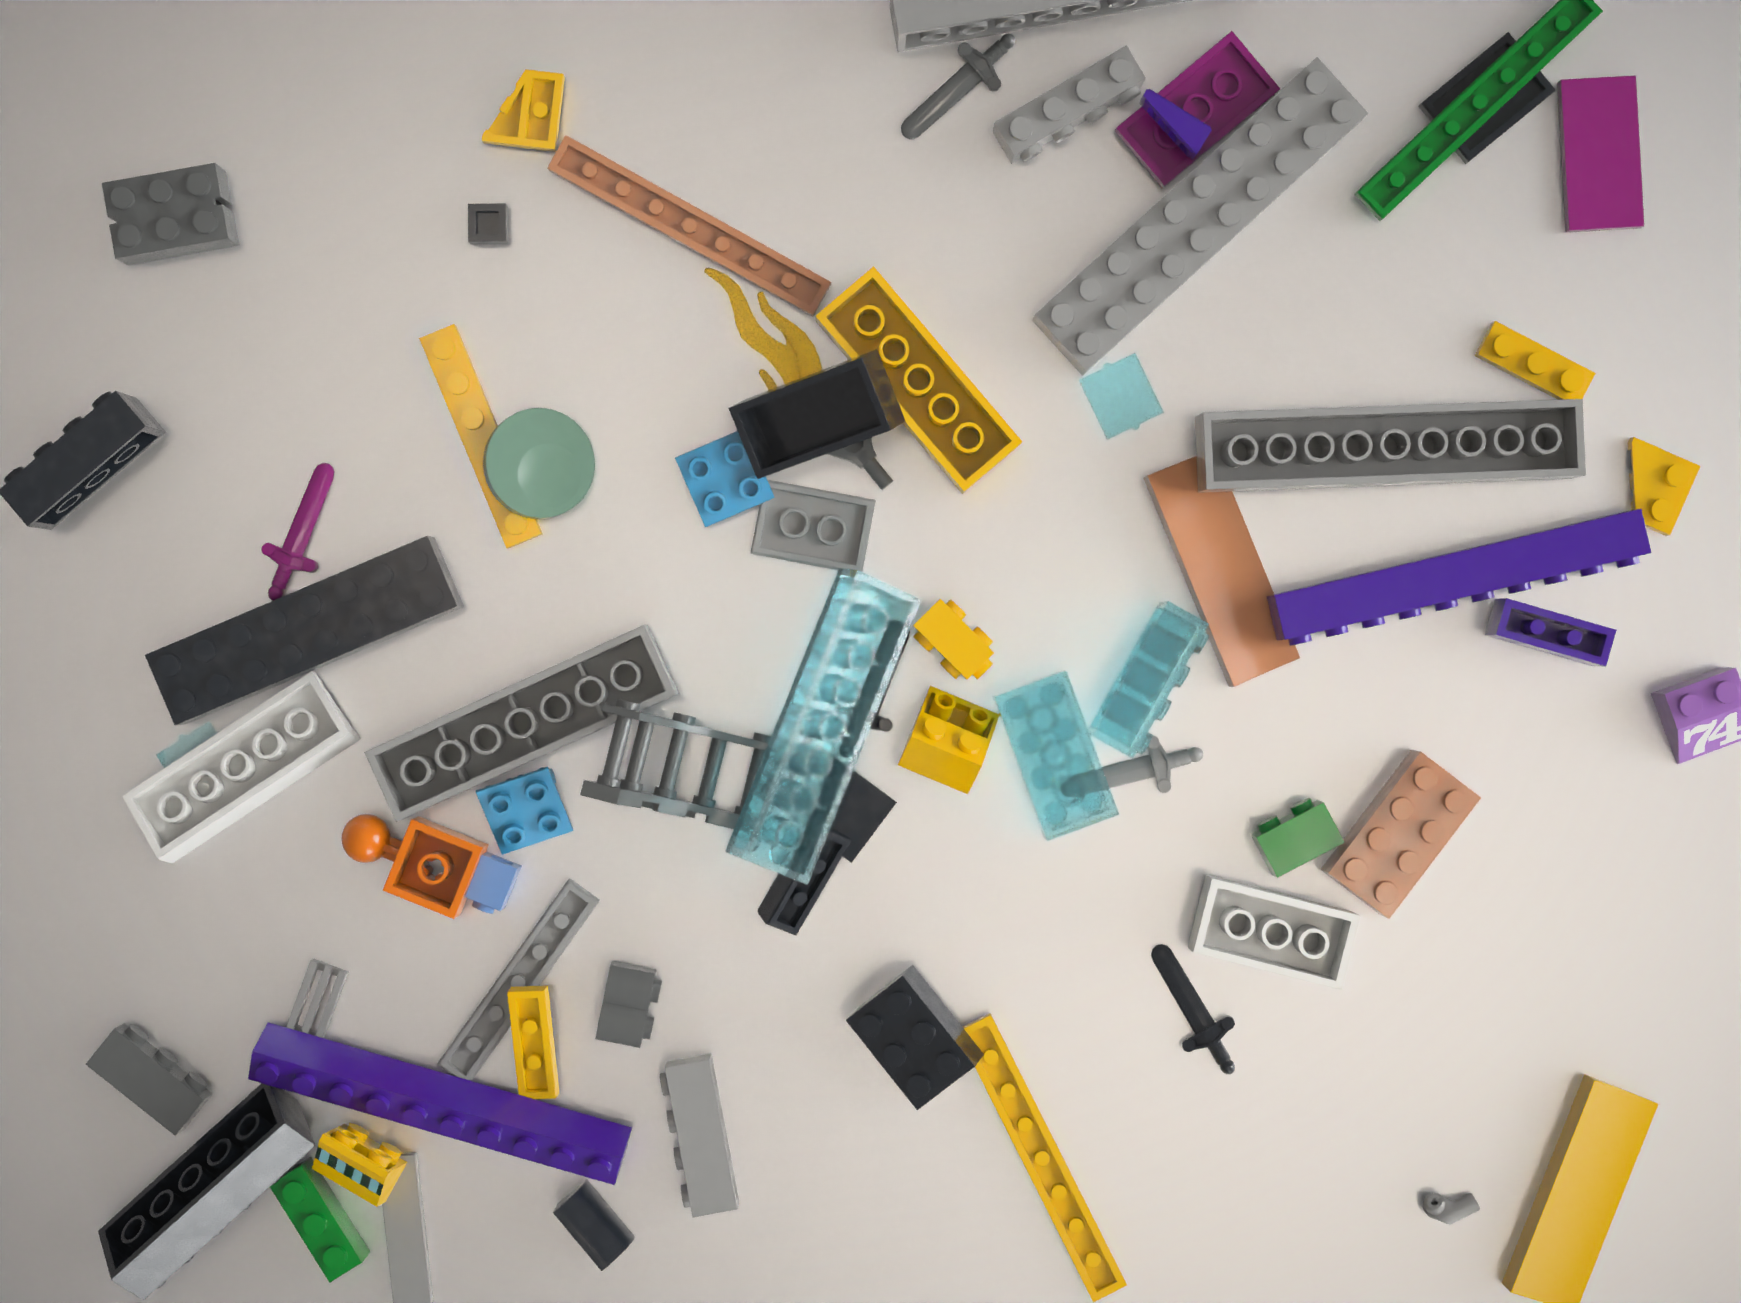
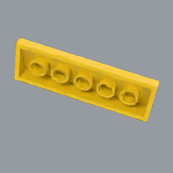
(1579, 1193)

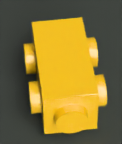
(963, 650)

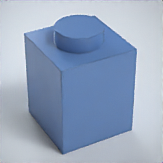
(492, 883)

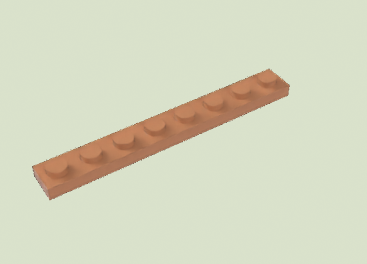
(689, 225)

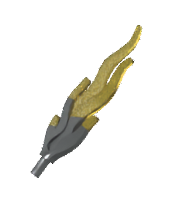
(791, 361)

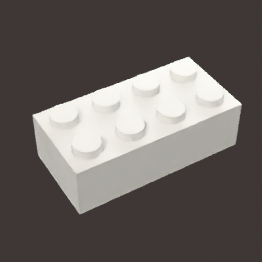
(1273, 932)

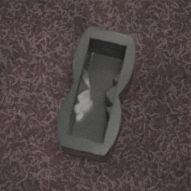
(627, 1004)

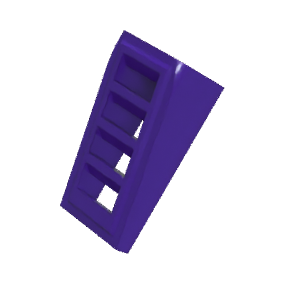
(1178, 124)

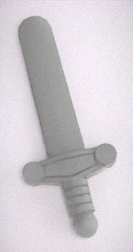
(1156, 765)

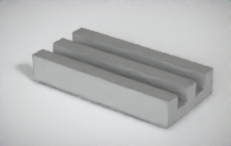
(327, 969)

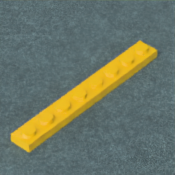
(1044, 1161)

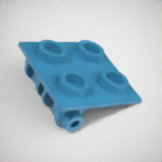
(722, 479)
(524, 810)

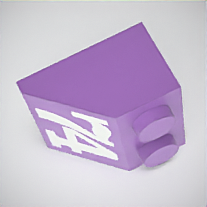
(1701, 713)

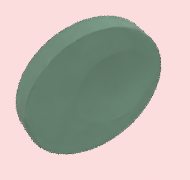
(539, 463)

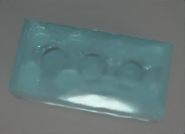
(1148, 678)
(1055, 755)

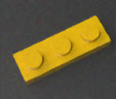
(1534, 363)
(533, 1042)

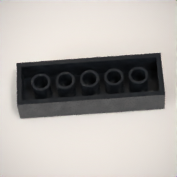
(205, 1190)

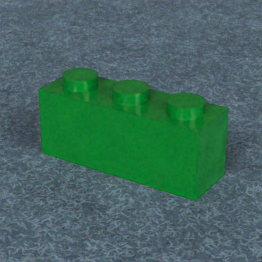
(320, 1220)

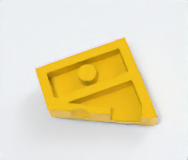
(530, 113)
(1659, 484)

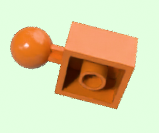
(411, 876)

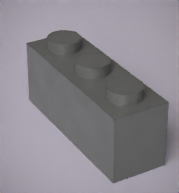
(150, 1077)

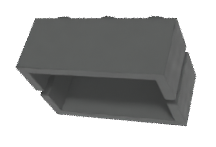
(170, 214)

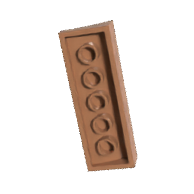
(1220, 572)

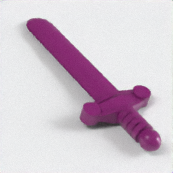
(290, 556)

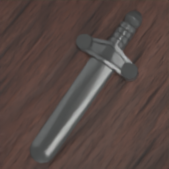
(977, 69)

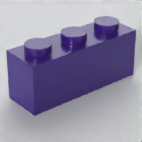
(1550, 632)

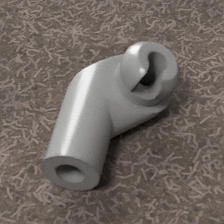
(1447, 1210)

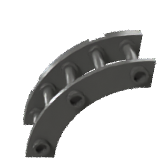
(664, 800)

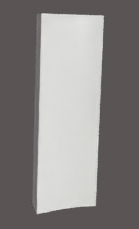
(240, 768)

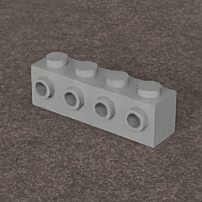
(1068, 105)

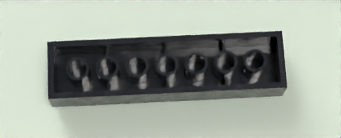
(304, 630)

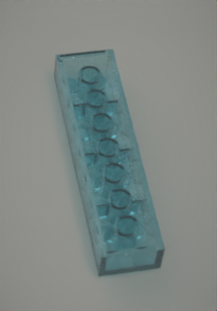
(823, 725)

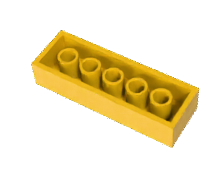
(934, 394)

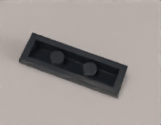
(791, 901)

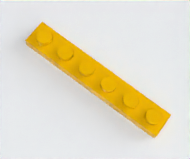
(473, 421)

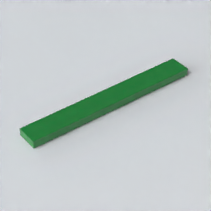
(1476, 105)

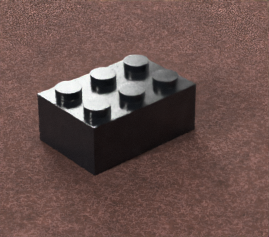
(915, 1037)

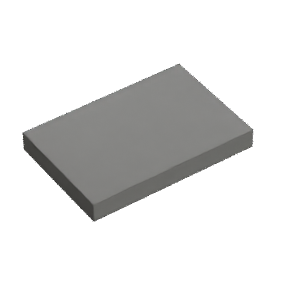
(813, 527)

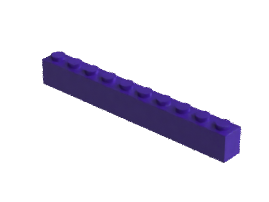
(1459, 575)
(439, 1103)

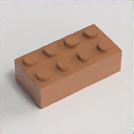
(1400, 833)

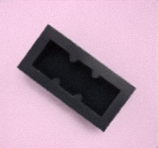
(594, 1224)

